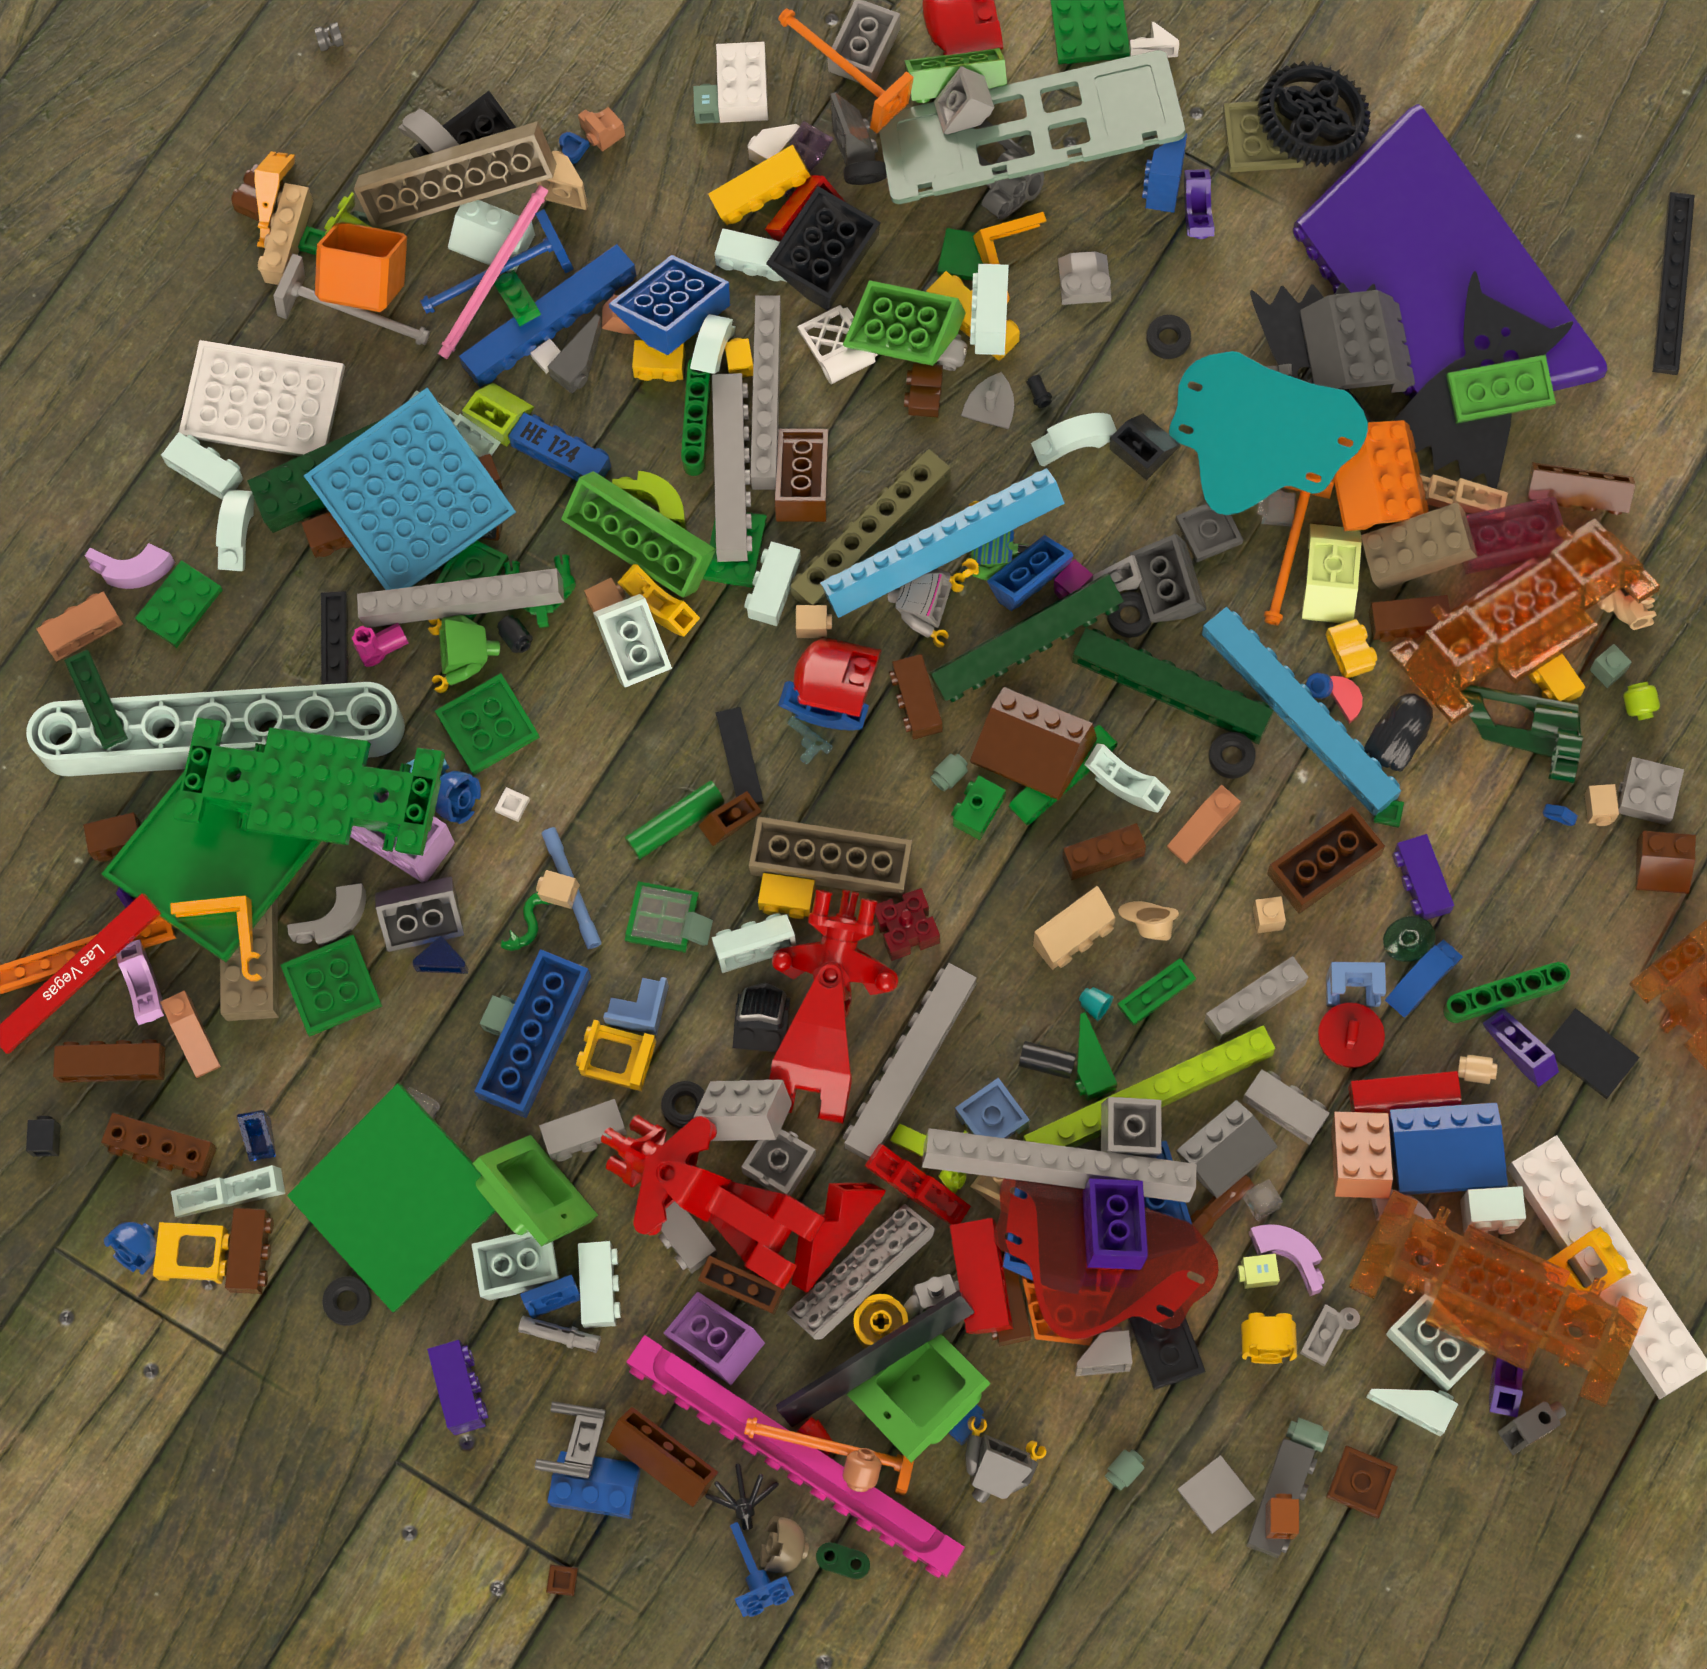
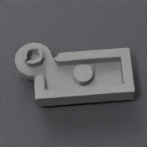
(1327, 1332)

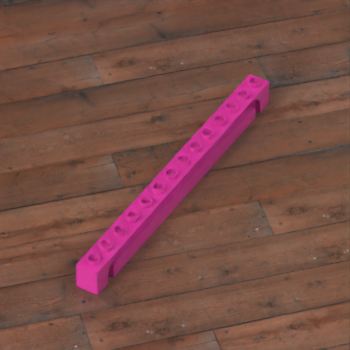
(802, 1463)

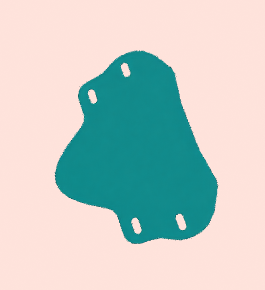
(1262, 430)

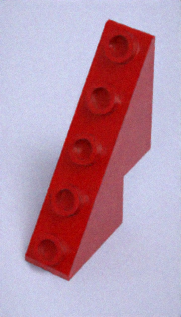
(844, 1212)

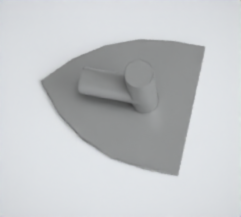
(991, 402)

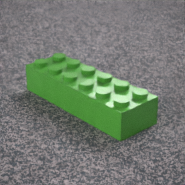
(638, 534)

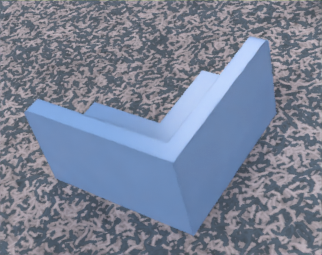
(640, 1015)

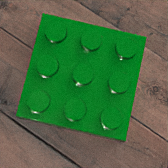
(1089, 30)
(487, 724)
(331, 985)

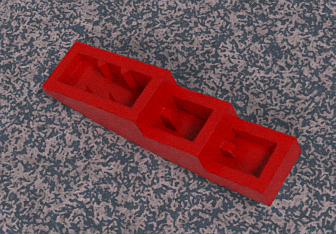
(917, 1185)

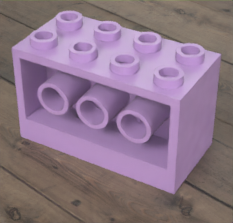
(420, 867)

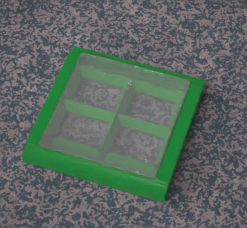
(660, 916)

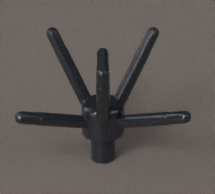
(744, 1506)

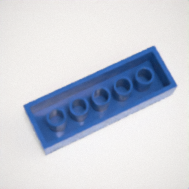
(533, 1033)

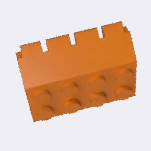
(1381, 479)

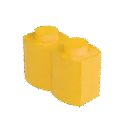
(1351, 649)

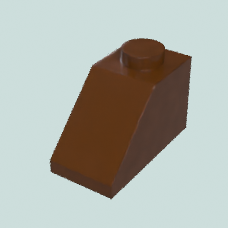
(729, 818)

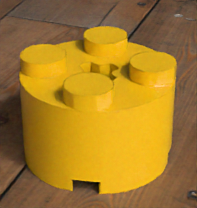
(870, 1311)
(1269, 1338)

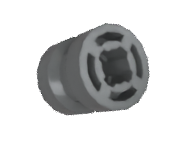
(323, 36)

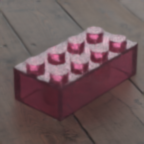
(1514, 534)

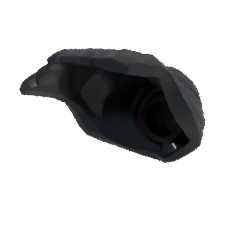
(1400, 731)

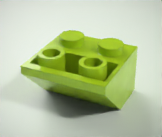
(496, 411)

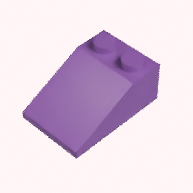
(714, 1338)

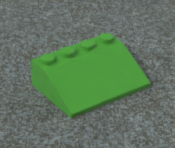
(904, 323)

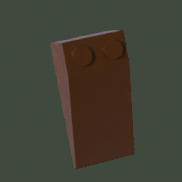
(801, 475)

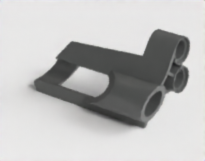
(1010, 194)

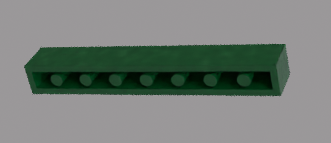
(1026, 637)
(1172, 685)

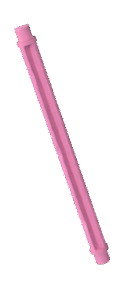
(493, 272)

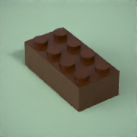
(1325, 859)

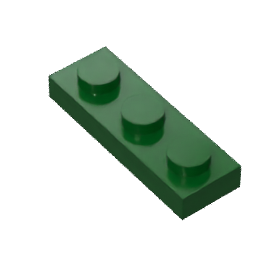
(516, 298)
(1156, 992)

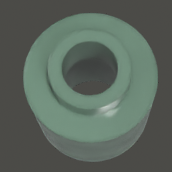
(949, 772)
(1307, 1434)
(1124, 1469)

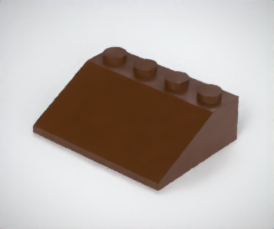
(1033, 743)

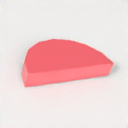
(1347, 697)

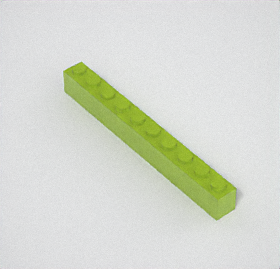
(1165, 1086)

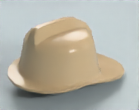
(1151, 919)

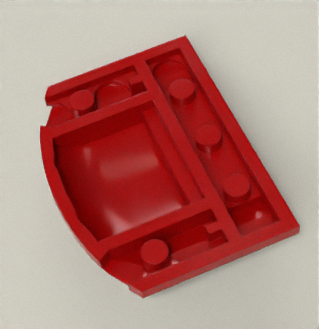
(962, 25)
(835, 675)

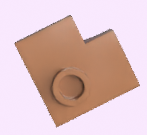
(602, 127)

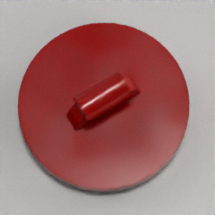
(1351, 1035)

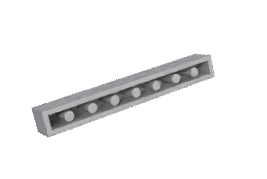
(766, 392)
(729, 467)
(460, 598)
(910, 1062)

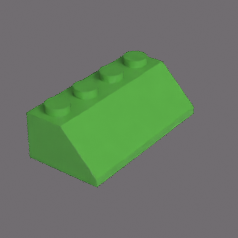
(935, 72)

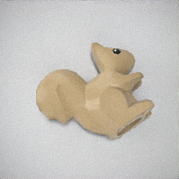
(1629, 610)

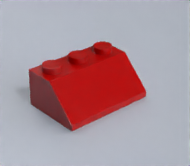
(787, 214)

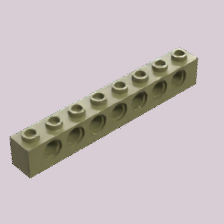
(885, 527)

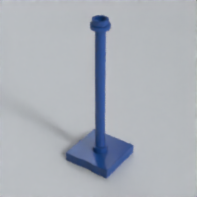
(549, 244)
(551, 1296)

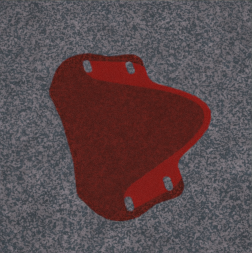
(1091, 1300)

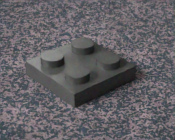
(1208, 532)

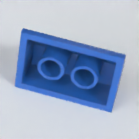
(1164, 176)
(1029, 572)
(608, 1490)

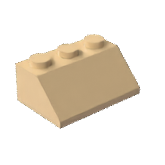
(1074, 929)

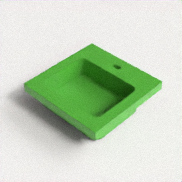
(531, 1191)
(922, 1394)

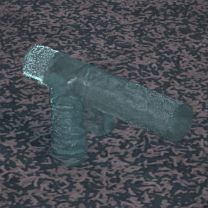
(809, 740)

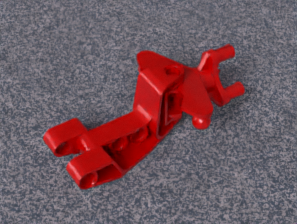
(816, 1044)
(748, 1217)

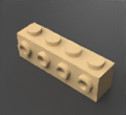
(286, 231)

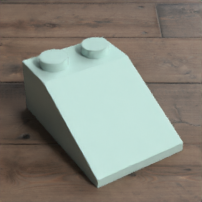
(513, 1265)

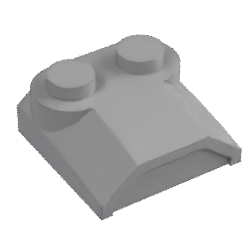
(1084, 278)

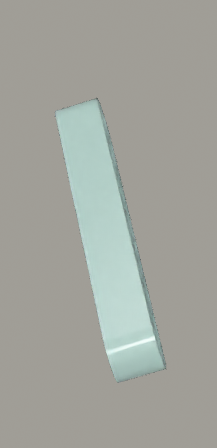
(239, 709)

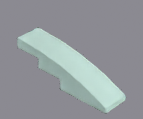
(477, 439)

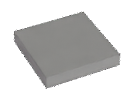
(1216, 1494)

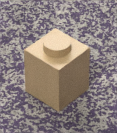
(812, 621)
(1601, 804)
(557, 889)
(1269, 914)

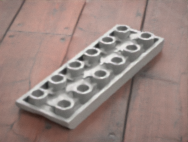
(861, 1272)

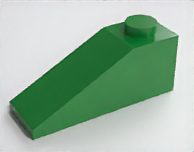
(1093, 1069)

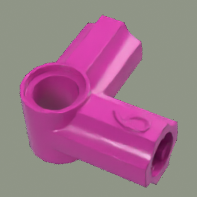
(374, 647)

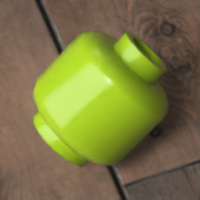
(1641, 700)

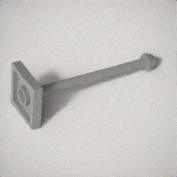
(291, 287)

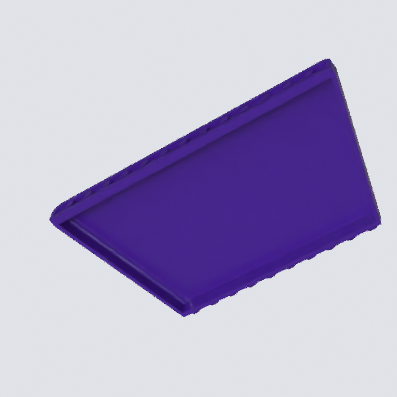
(1418, 232)

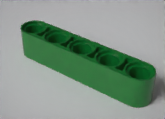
(695, 426)
(1031, 804)
(1515, 983)

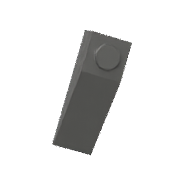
(574, 362)

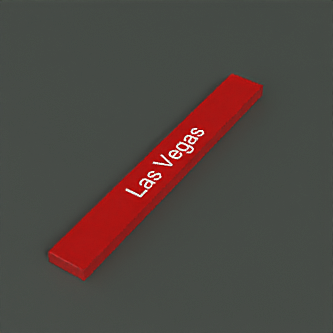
(77, 972)

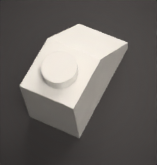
(770, 142)

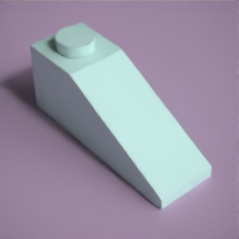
(1421, 1407)

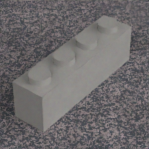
(1256, 999)

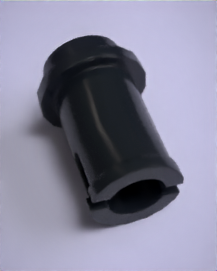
(1041, 396)

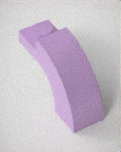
(134, 572)
(140, 982)
(1295, 1247)

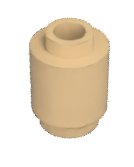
(1477, 1069)

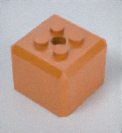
(360, 266)

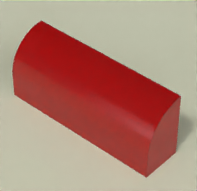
(1405, 1092)
(981, 1276)

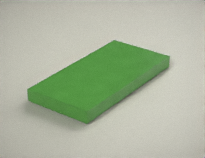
(1500, 389)

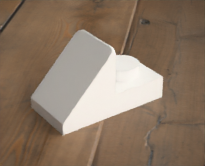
(1159, 40)

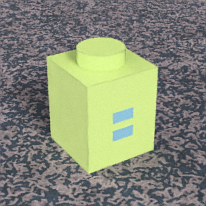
(1258, 1271)

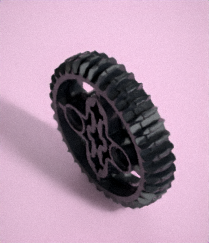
(1314, 113)

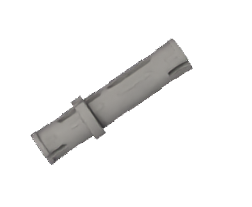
(560, 1334)

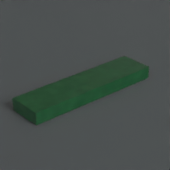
(96, 699)

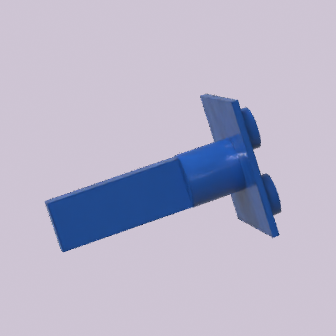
(762, 1591)

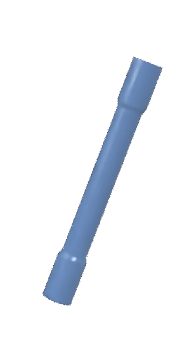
(586, 926)

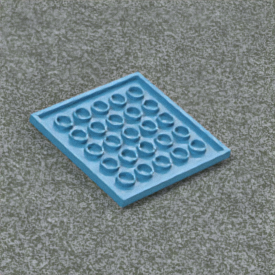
(410, 493)

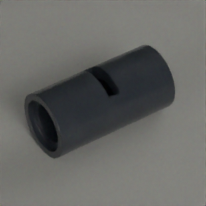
(1047, 1060)

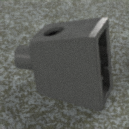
(1532, 1426)

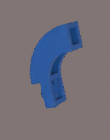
(819, 716)
(1423, 978)

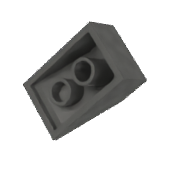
(851, 132)

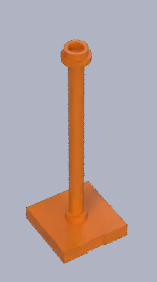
(888, 102)
(1273, 617)
(899, 1463)

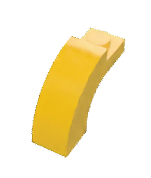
(665, 609)

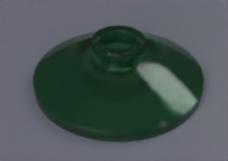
(1405, 931)

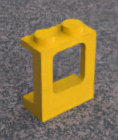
(638, 1061)
(1602, 1243)
(168, 1246)

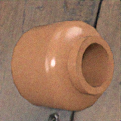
(861, 1470)

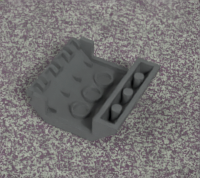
(1357, 342)

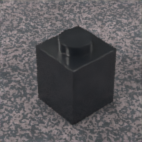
(43, 1137)

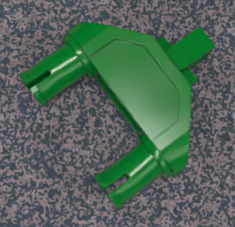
(568, 585)

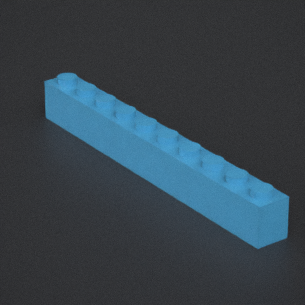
(942, 542)
(1301, 711)

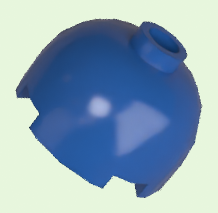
(457, 796)
(133, 1245)

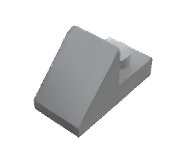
(1124, 574)

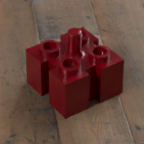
(906, 924)

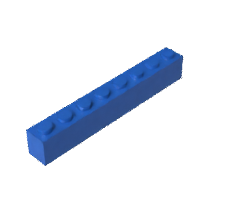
(558, 311)

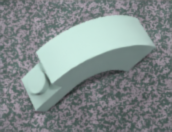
(711, 343)
(1072, 434)
(232, 529)
(1126, 782)

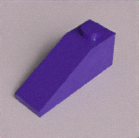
(1522, 1047)

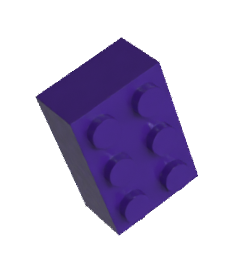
(1115, 1224)
(458, 1387)

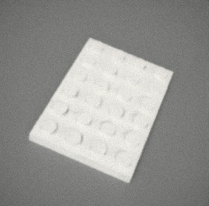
(261, 399)

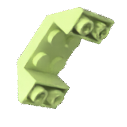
(1332, 574)

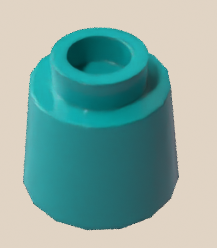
(1095, 1002)

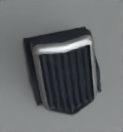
(761, 1018)

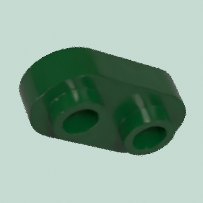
(842, 1562)

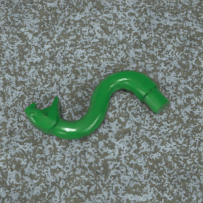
(515, 942)

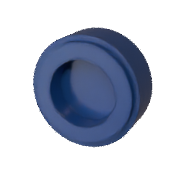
(1320, 685)

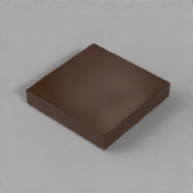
(1361, 1482)

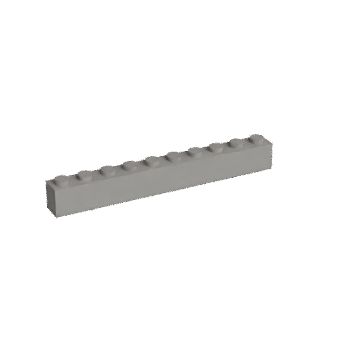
(1055, 1164)

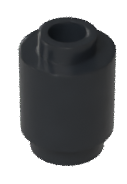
(514, 634)

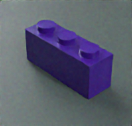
(1423, 877)

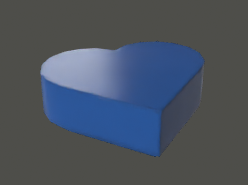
(573, 146)
(1560, 814)

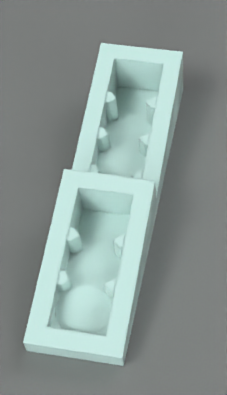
(228, 1192)

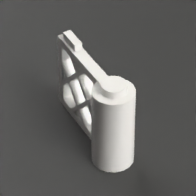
(839, 361)

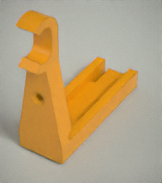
(267, 184)
(984, 237)
(222, 905)

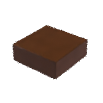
(562, 1580)

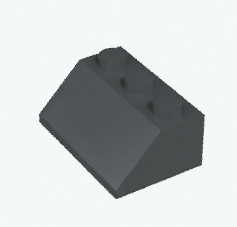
(1168, 580)
(419, 913)
(1227, 1148)

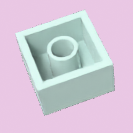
(1493, 1209)

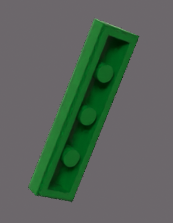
(675, 819)

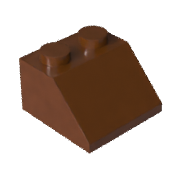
(1665, 861)

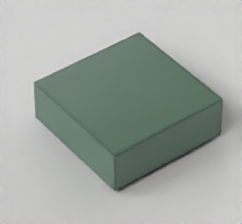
(697, 928)

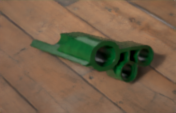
(1553, 730)

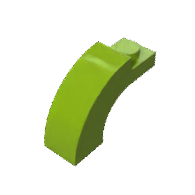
(657, 492)

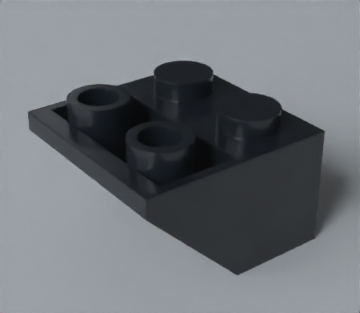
(1143, 445)

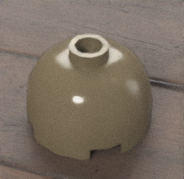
(784, 1546)

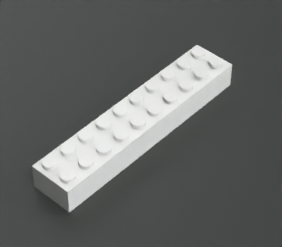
(1571, 1210)

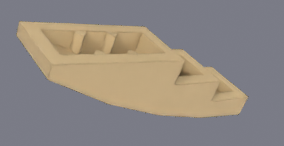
(1469, 495)

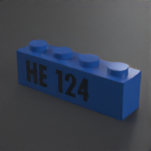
(557, 448)

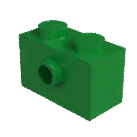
(978, 807)

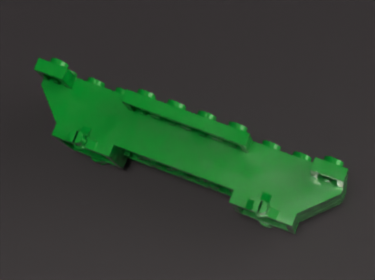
(310, 787)

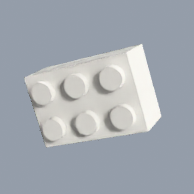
(742, 82)

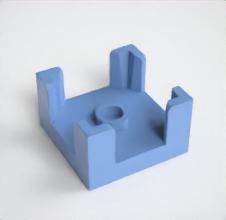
(1356, 975)
(992, 1112)

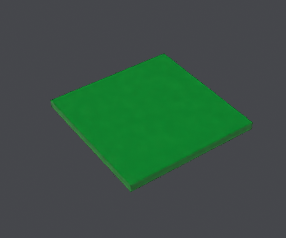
(203, 862)
(394, 1197)

